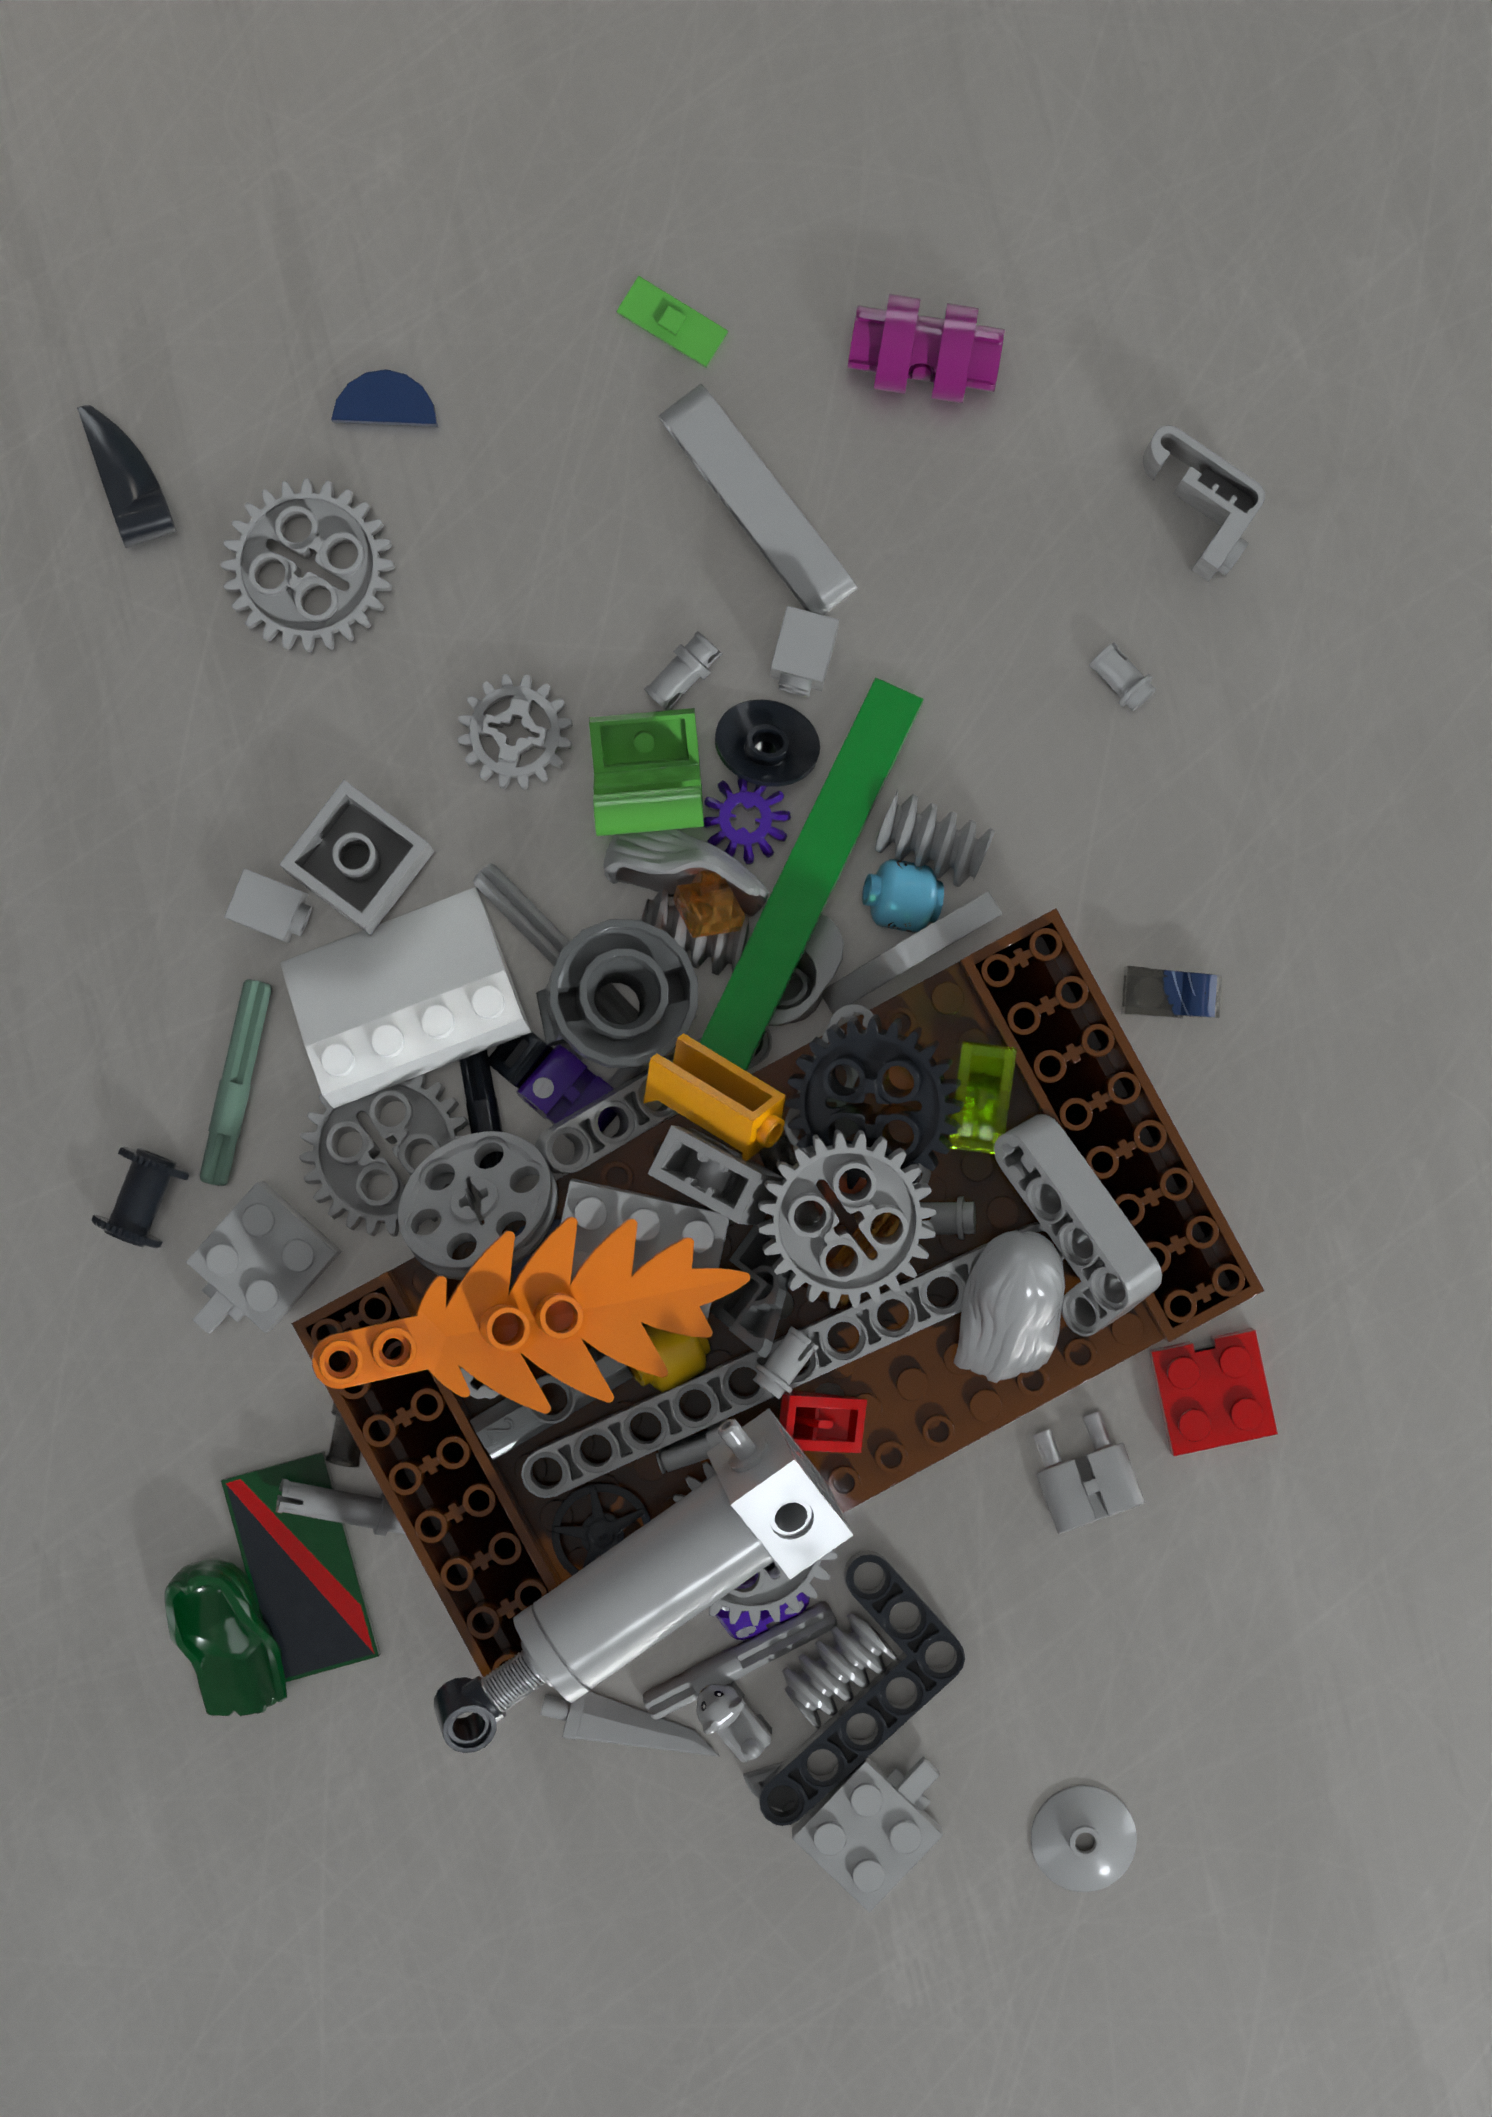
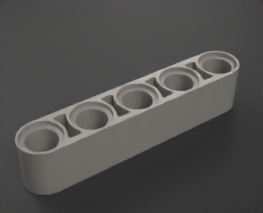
(757, 501)
(633, 1115)

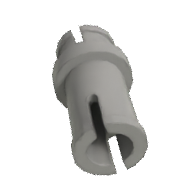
(683, 671)

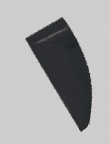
(127, 481)

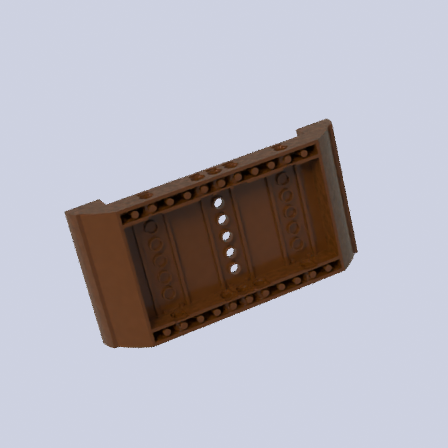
(1030, 991)

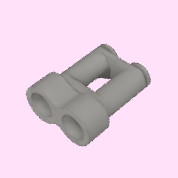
(689, 1449)

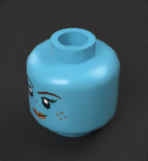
(903, 896)

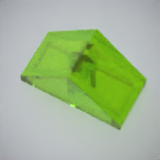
(985, 1090)

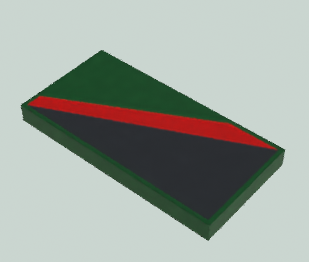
(301, 1571)

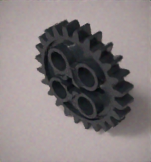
(871, 1055)

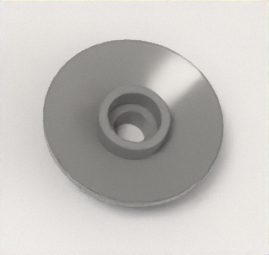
(1077, 1812)

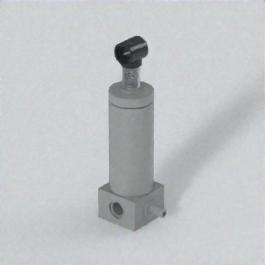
(753, 1512)

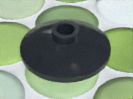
(767, 743)

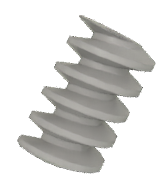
(933, 839)
(721, 948)
(837, 1668)

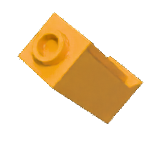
(717, 1096)

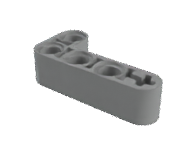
(1081, 1221)

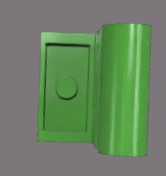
(646, 772)

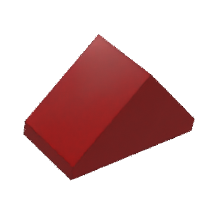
(824, 1421)

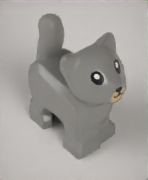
(725, 1712)

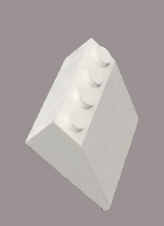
(403, 998)

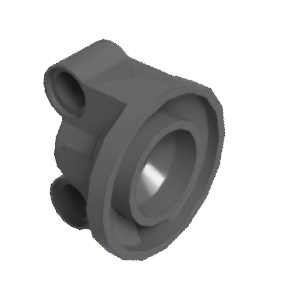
(629, 955)

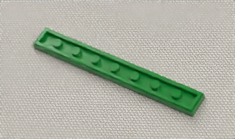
(811, 873)

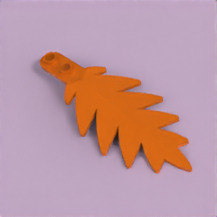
(540, 1317)

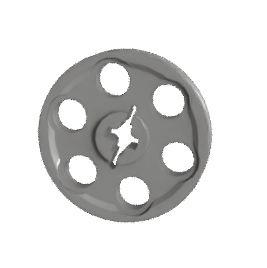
(456, 1202)

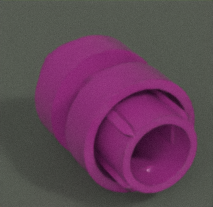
(926, 348)

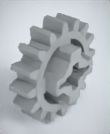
(519, 708)

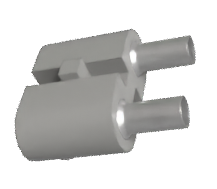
(1090, 1485)

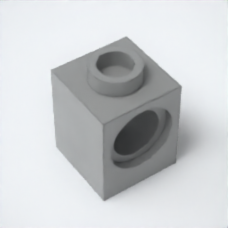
(268, 906)

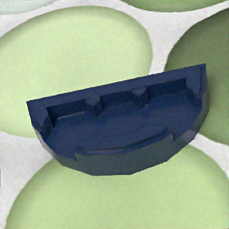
(385, 399)

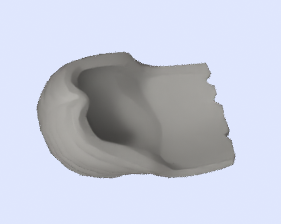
(673, 859)
(1011, 1307)

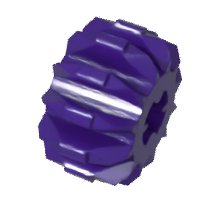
(742, 837)

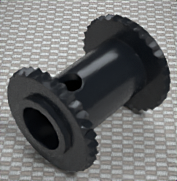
(140, 1197)

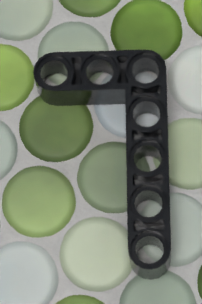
(870, 1700)

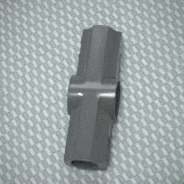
(511, 1424)

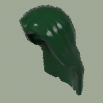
(221, 1632)

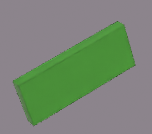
(672, 321)

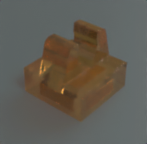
(708, 905)

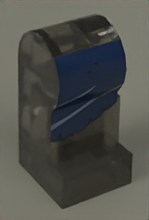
(1170, 993)

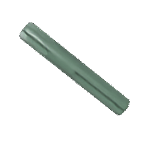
(235, 1083)

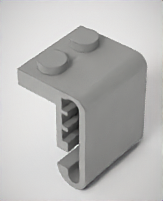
(1212, 489)

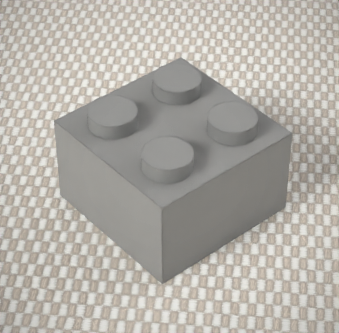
(357, 857)

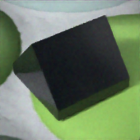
(519, 1057)

